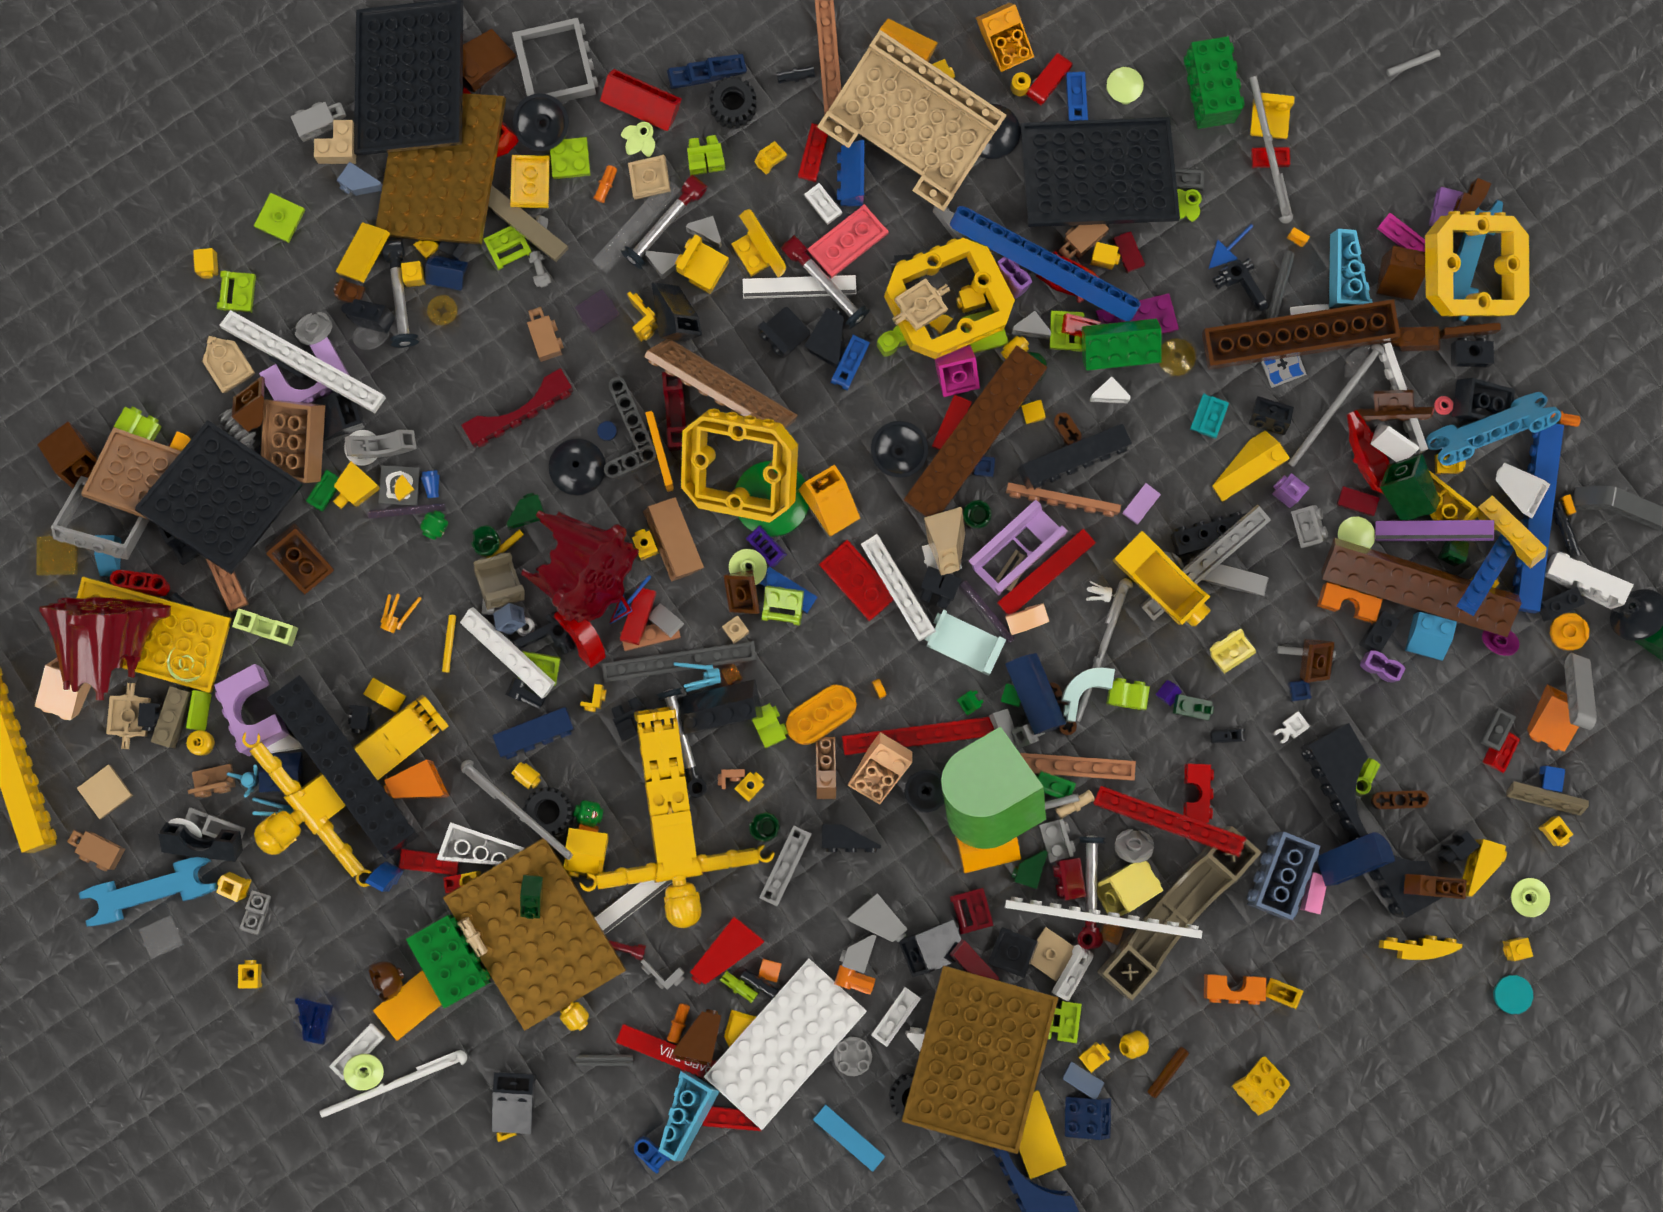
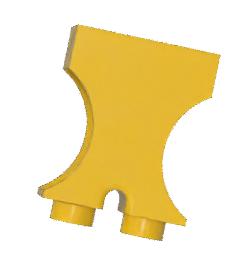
(1163, 580)

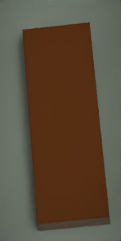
(1470, 330)

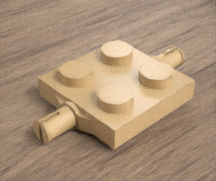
(921, 304)
(124, 716)

